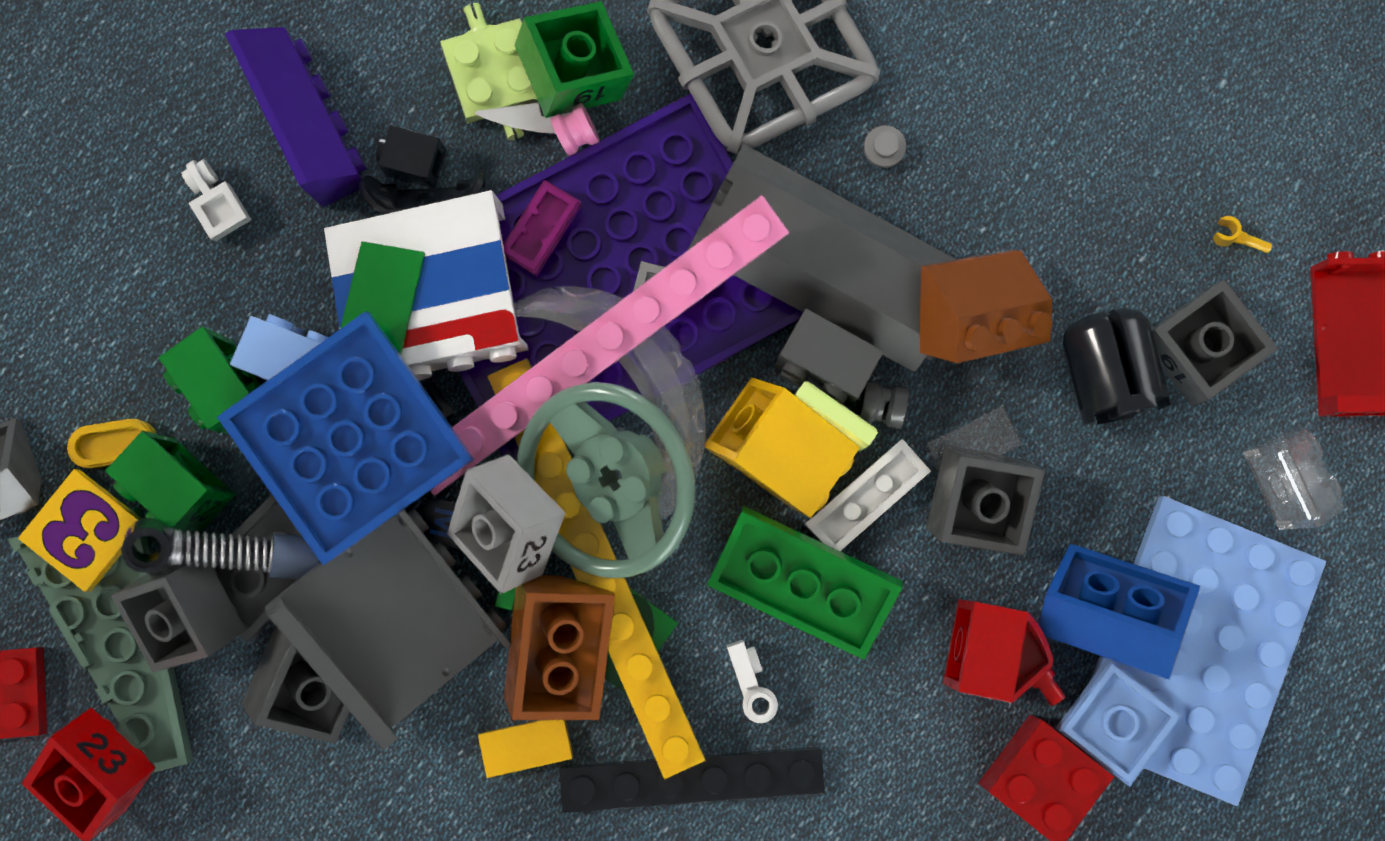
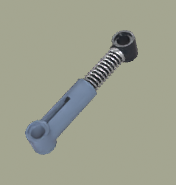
(282, 556)

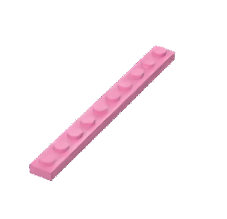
(620, 329)

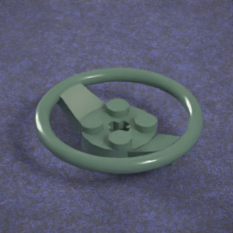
(625, 501)

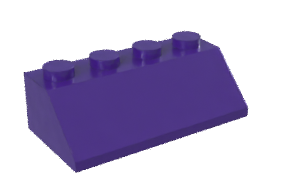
(298, 112)

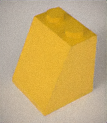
(782, 446)

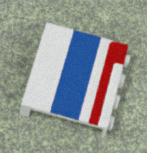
(464, 288)

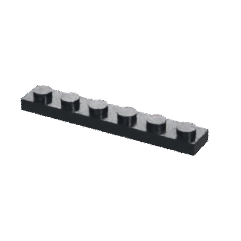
(715, 779)

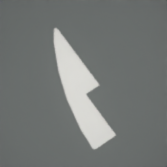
(521, 117)

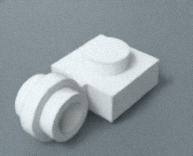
(219, 206)
(746, 666)

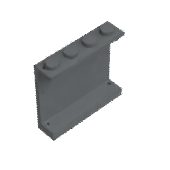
(387, 623)

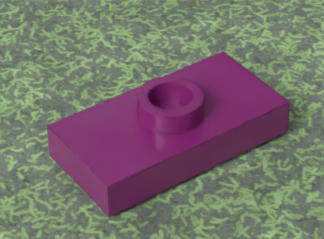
(540, 227)

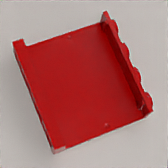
(1349, 334)

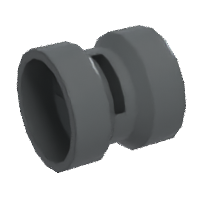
(873, 402)

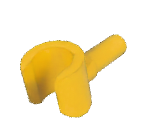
(1239, 236)

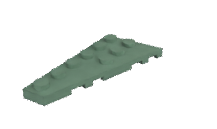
(141, 700)

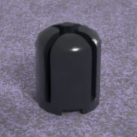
(1114, 366)

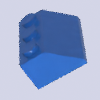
(1118, 610)

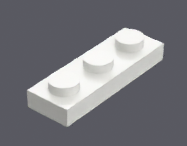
(868, 496)

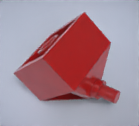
(999, 654)

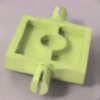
(488, 68)

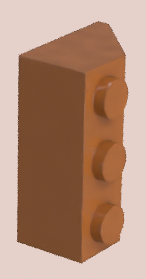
(982, 307)
(558, 649)

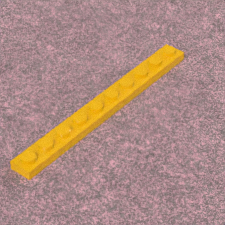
(630, 641)

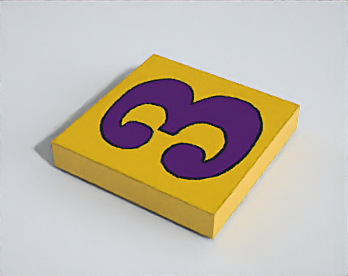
(80, 530)

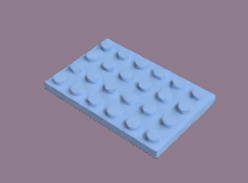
(1234, 646)

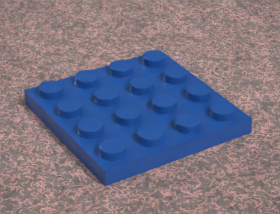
(345, 437)

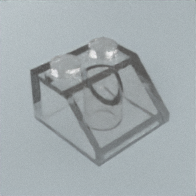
(1295, 480)

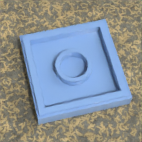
(1118, 722)

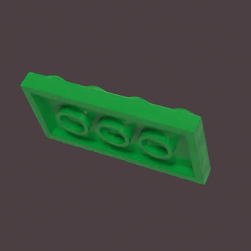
(805, 583)

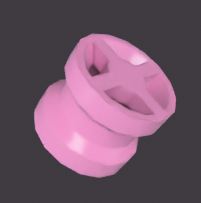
(575, 129)

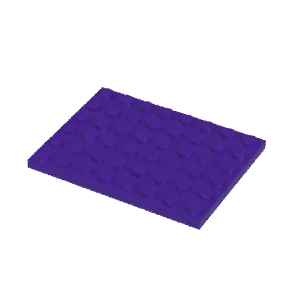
(639, 203)

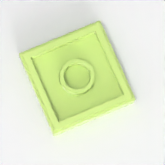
(837, 415)

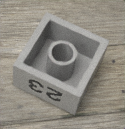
(505, 523)

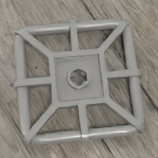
(761, 67)

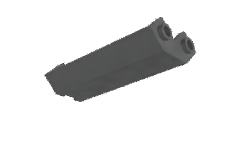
(833, 259)

